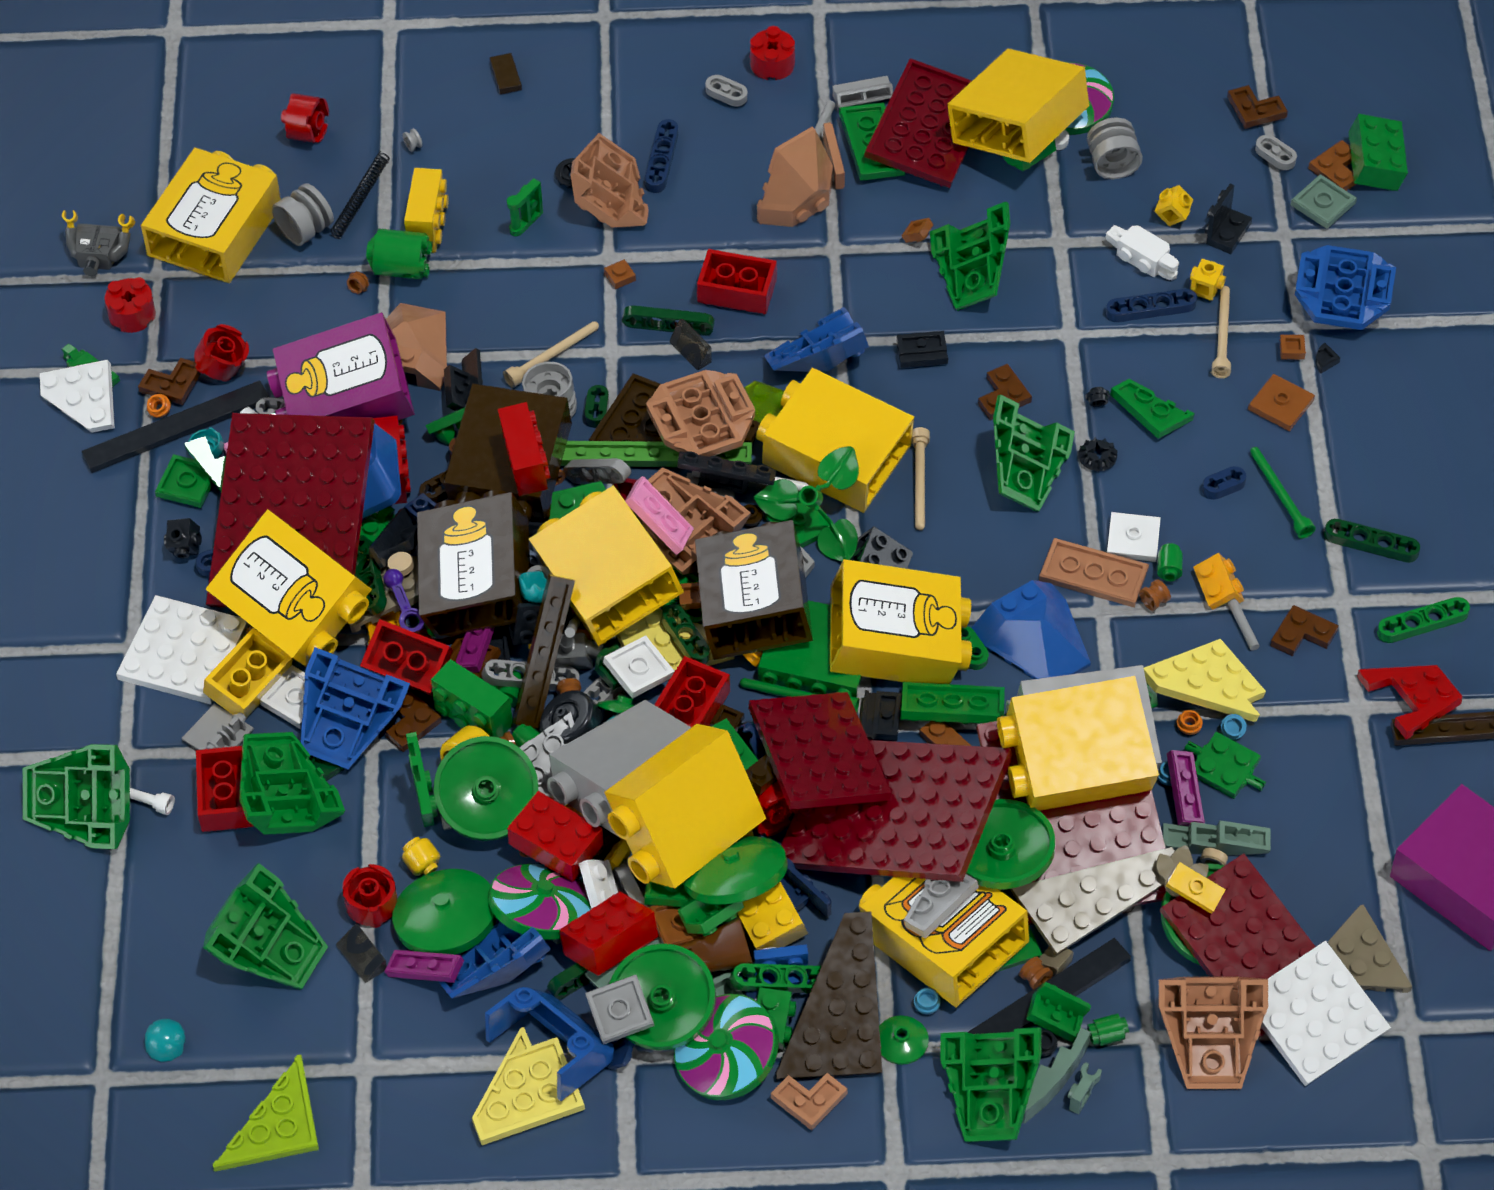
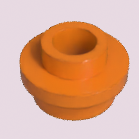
(154, 401)
(1189, 716)

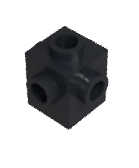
(182, 537)

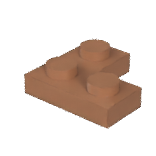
(806, 1105)

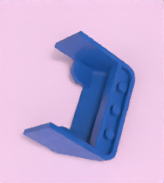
(383, 478)
(581, 1038)

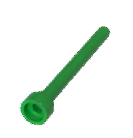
(1302, 526)
(781, 690)

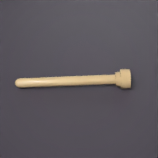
(1221, 366)
(514, 375)
(920, 439)

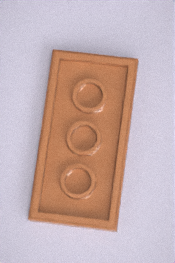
(1094, 572)

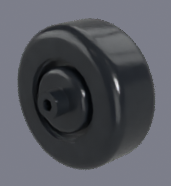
(583, 711)

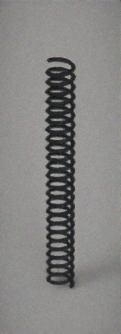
(357, 191)

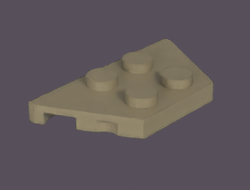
(1367, 954)

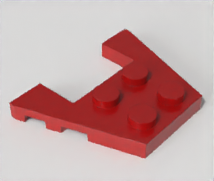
(1422, 688)

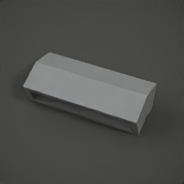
(862, 91)

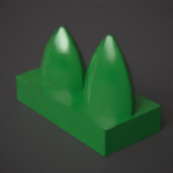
(443, 427)

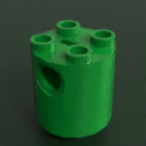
(399, 253)

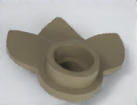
(1166, 865)

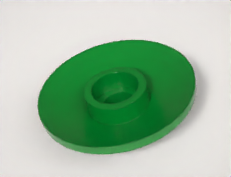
(620, 705)
(905, 1049)

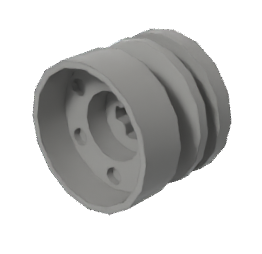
(1114, 148)
(302, 214)
(551, 379)

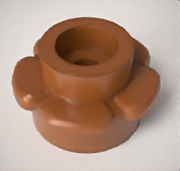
(357, 282)

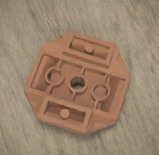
(702, 413)

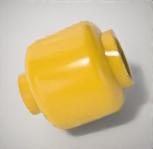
(420, 856)

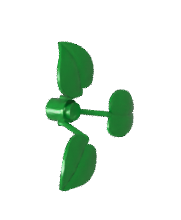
(837, 468)

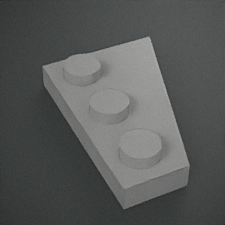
(937, 903)

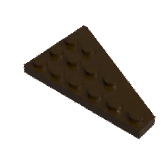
(629, 419)
(841, 1017)

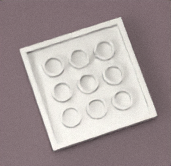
(180, 647)
(1319, 1014)

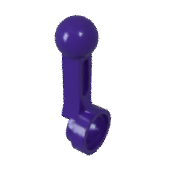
(393, 579)

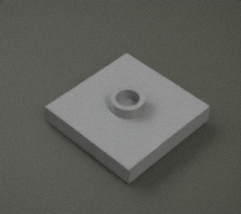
(619, 1009)

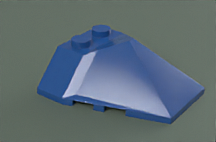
(822, 347)
(1034, 631)
(345, 707)
(497, 960)

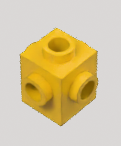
(1173, 205)
(1207, 279)

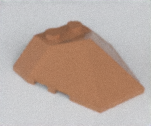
(797, 182)
(608, 185)
(421, 343)
(701, 509)
(1213, 1026)

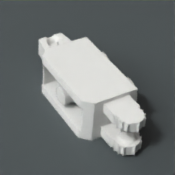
(1144, 251)

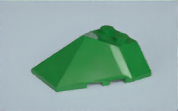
(972, 256)
(1027, 454)
(283, 787)
(80, 795)
(265, 932)
(991, 1080)

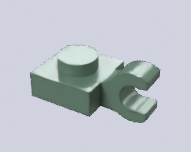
(1081, 1092)

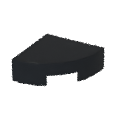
(1326, 358)

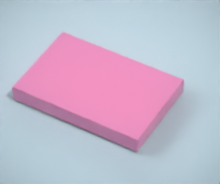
(659, 515)

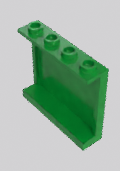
(808, 663)

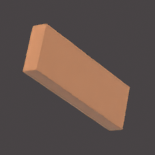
(833, 152)

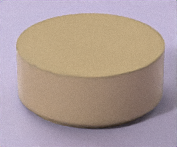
(401, 561)
(1213, 856)

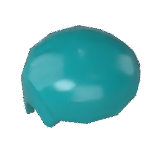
(214, 440)
(532, 585)
(164, 1040)

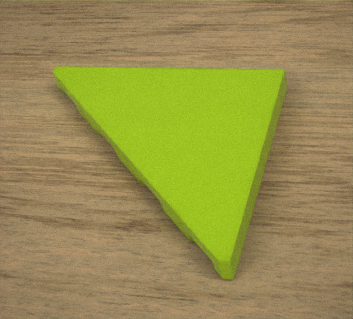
(277, 1126)

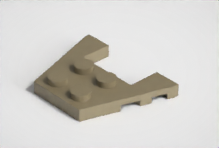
(410, 586)

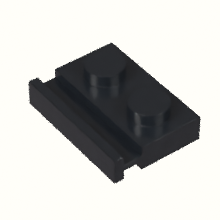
(922, 349)
(881, 715)

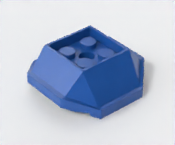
(1344, 286)

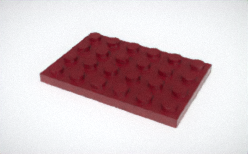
(916, 125)
(819, 750)
(1246, 933)

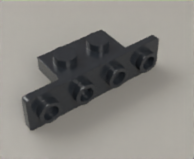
(459, 381)
(725, 474)
(397, 536)

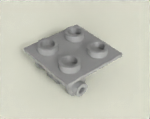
(217, 729)

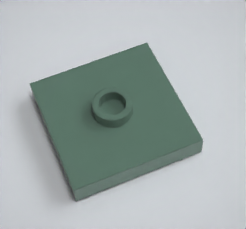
(1323, 201)

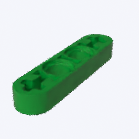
(1425, 623)
(780, 973)

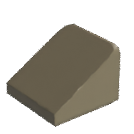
(1058, 962)

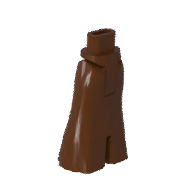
(722, 948)

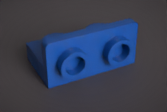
(784, 956)

